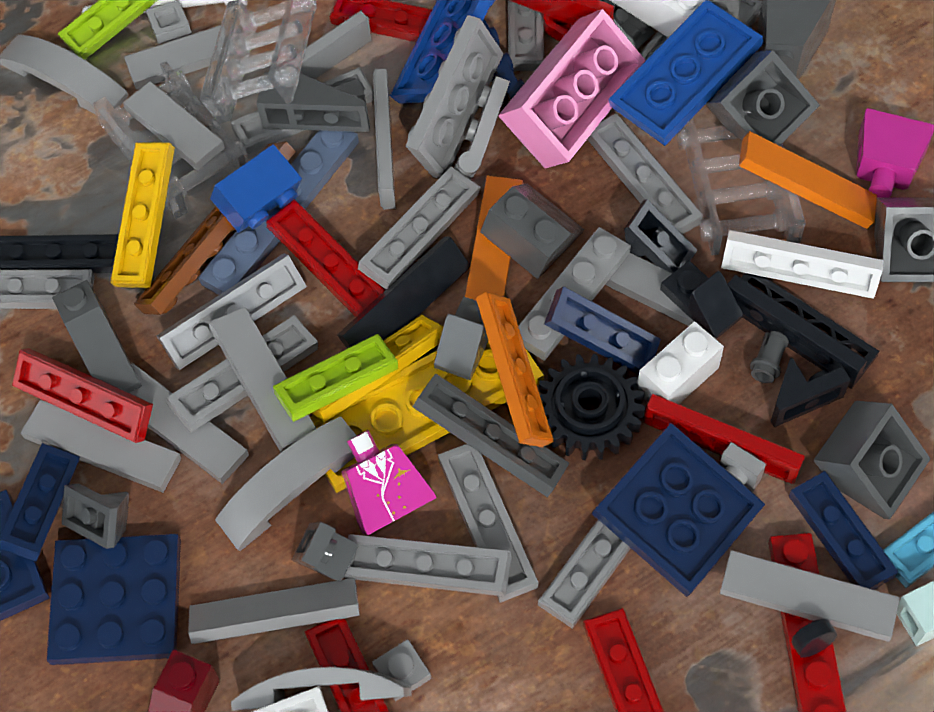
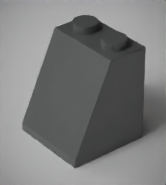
(794, 29)

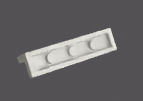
(802, 264)

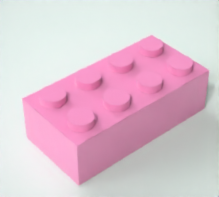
(572, 89)

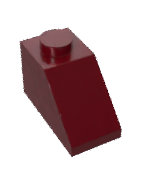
(184, 685)

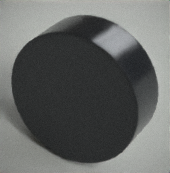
(814, 637)

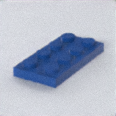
(434, 47)
(686, 72)

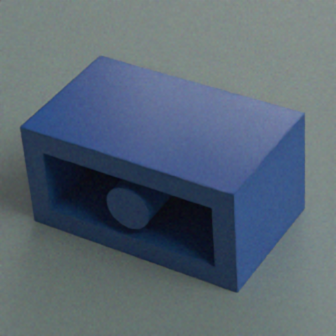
(256, 189)

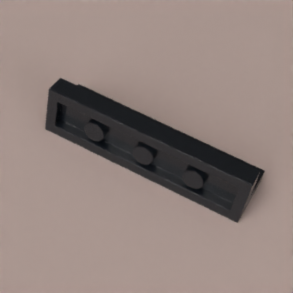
(803, 335)

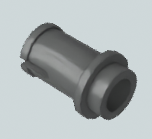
(766, 365)

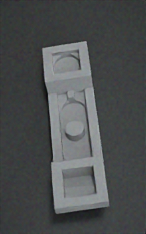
(62, 70)
(283, 480)
(371, 685)

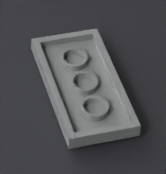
(454, 97)

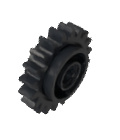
(597, 384)

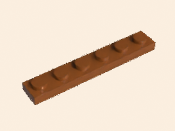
(185, 264)

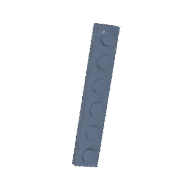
(250, 247)

